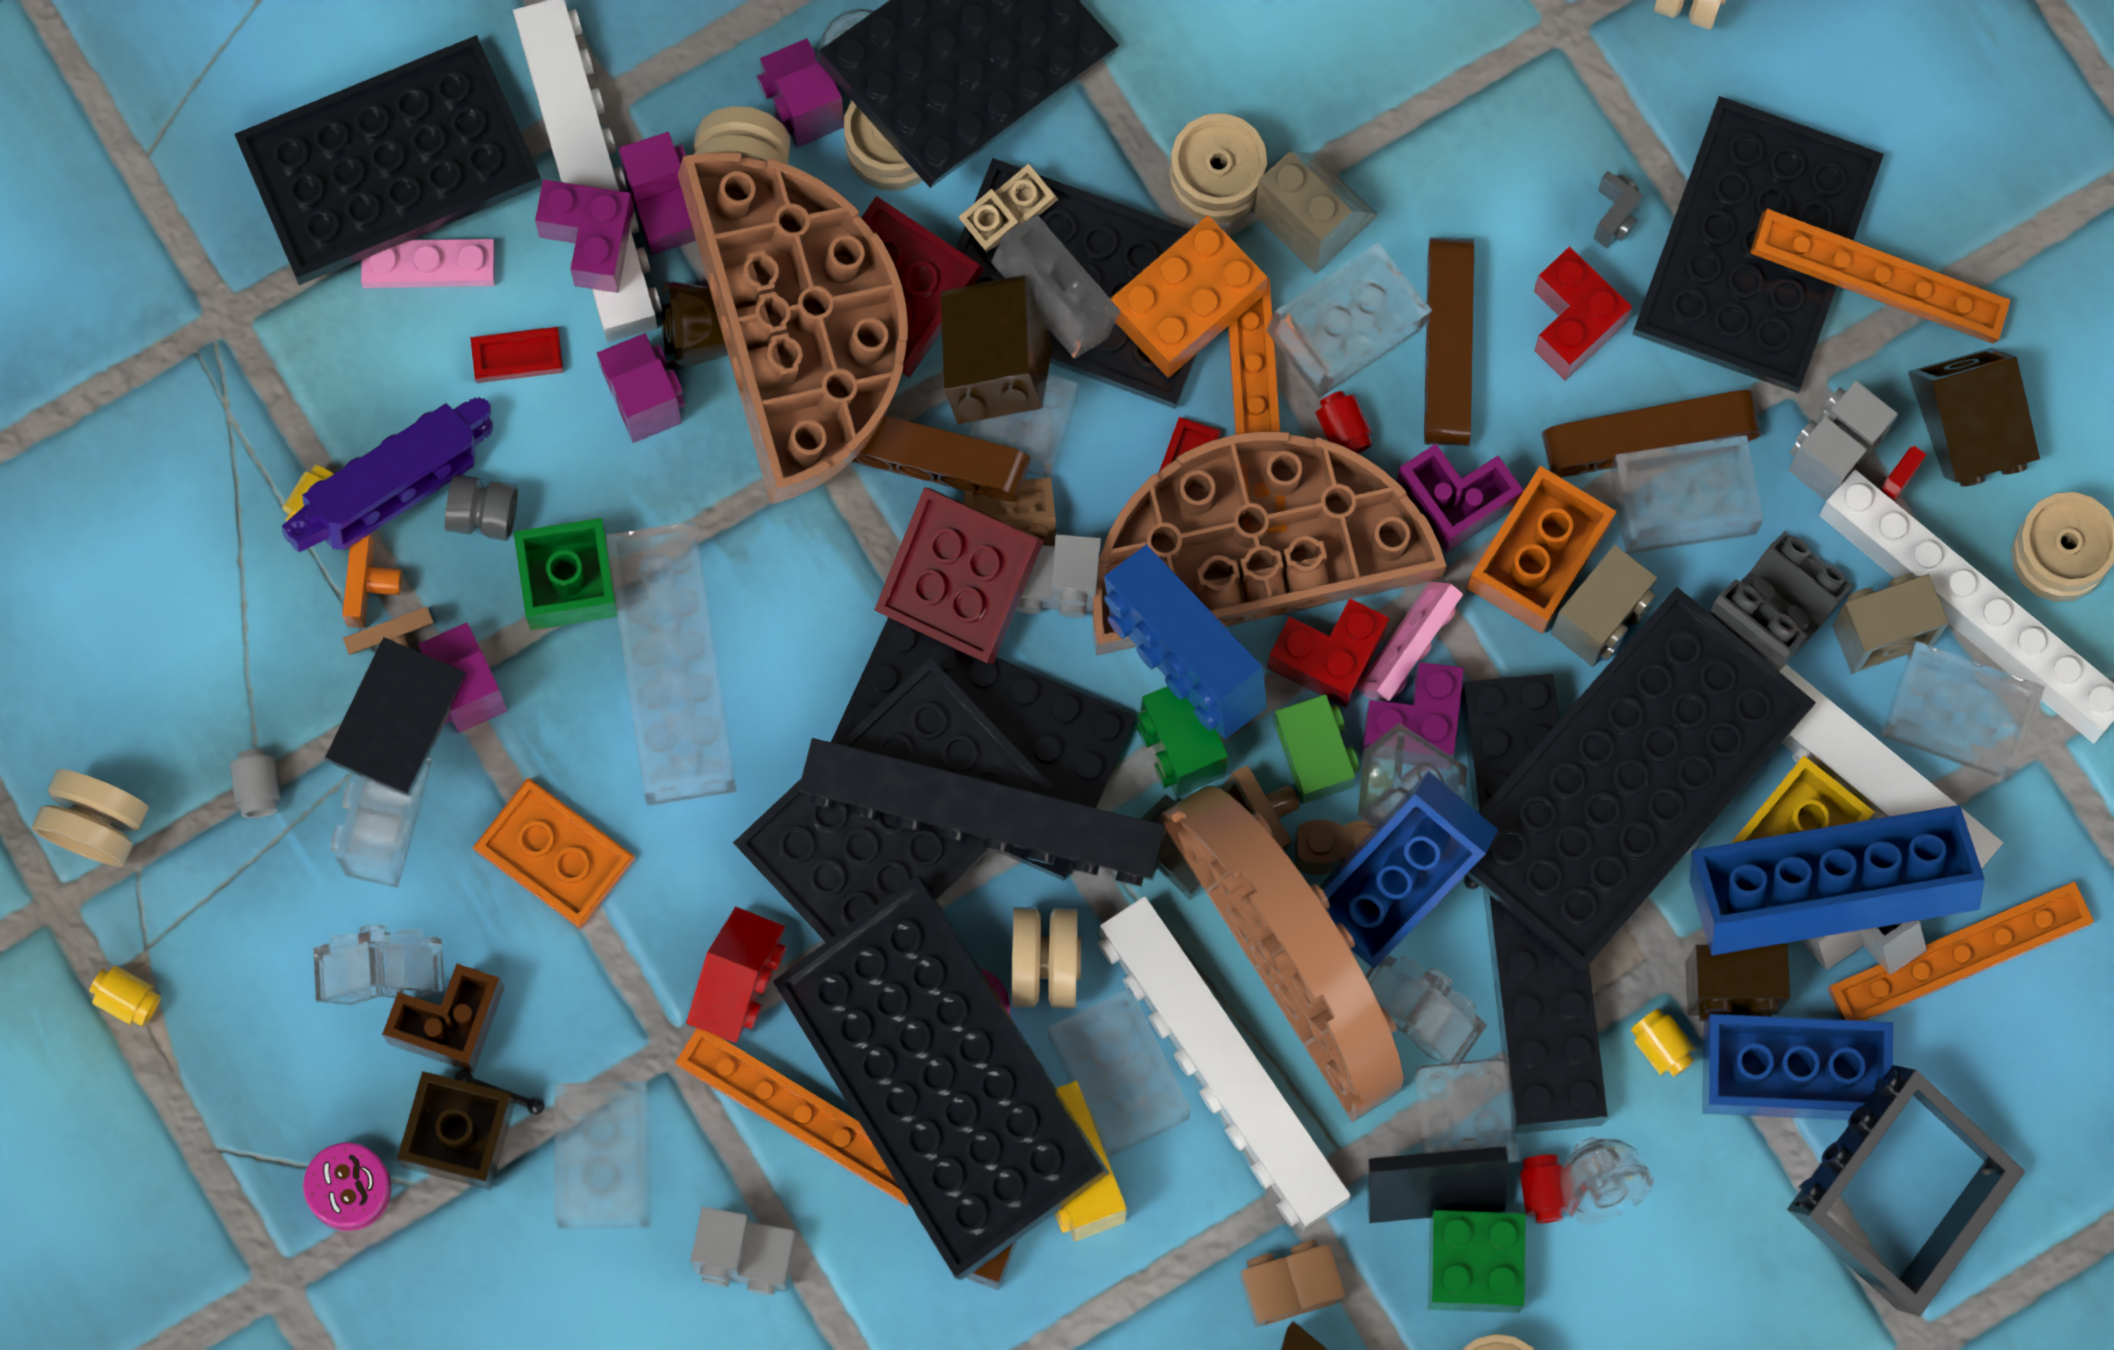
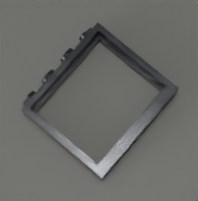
(1958, 1227)

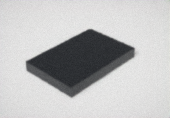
(396, 717)
(1439, 1181)

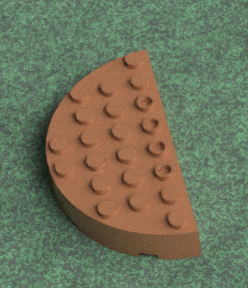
(802, 309)
(1344, 536)
(1291, 945)

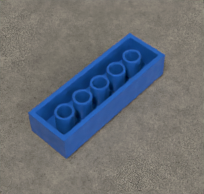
(1836, 879)

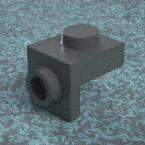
(1619, 219)

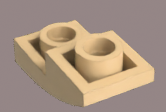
(1007, 207)

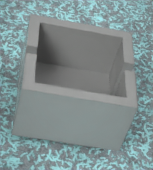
(1845, 437)

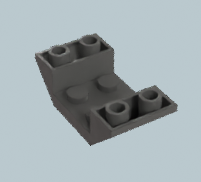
(1781, 600)

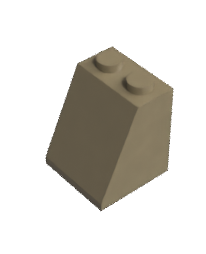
(1310, 208)

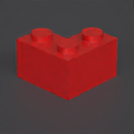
(1586, 312)
(1332, 662)
(734, 974)

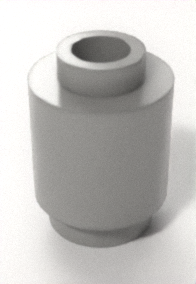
(255, 783)

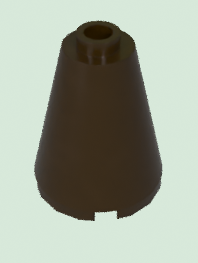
(690, 326)

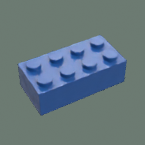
(1185, 643)
(1405, 867)
(1792, 1065)

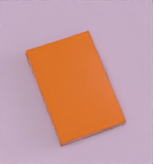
(554, 853)

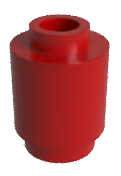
(1344, 422)
(1542, 1188)

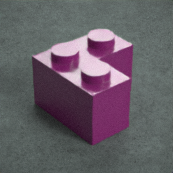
(801, 93)
(654, 185)
(596, 223)
(641, 387)
(1457, 505)
(479, 695)
(1432, 710)

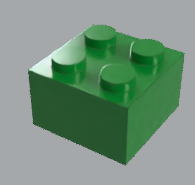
(565, 574)
(1184, 749)
(1476, 1261)

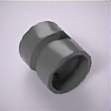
(474, 506)

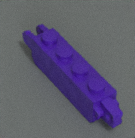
(390, 477)

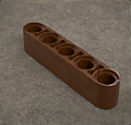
(1449, 342)
(1594, 442)
(946, 459)

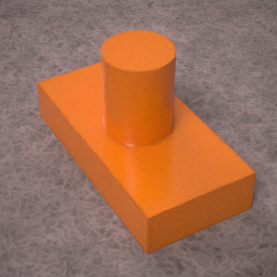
(366, 579)

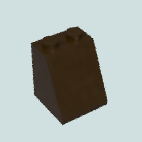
(994, 349)
(1976, 415)

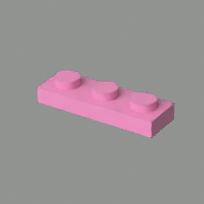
(431, 264)
(1410, 641)

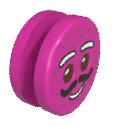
(347, 1186)

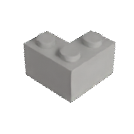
(1063, 577)
(1890, 945)
(742, 1252)

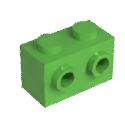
(1315, 748)

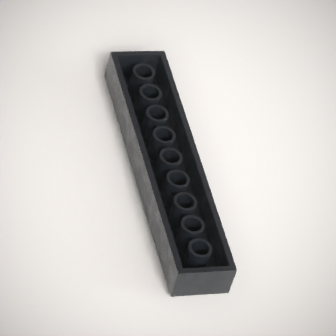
(1539, 994)

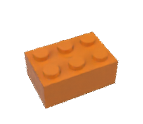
(1188, 296)
(1541, 549)

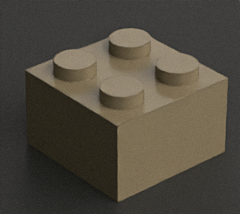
(1603, 606)
(1889, 622)

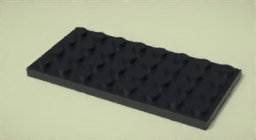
(1633, 777)
(940, 1078)

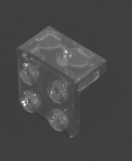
(1465, 1106)

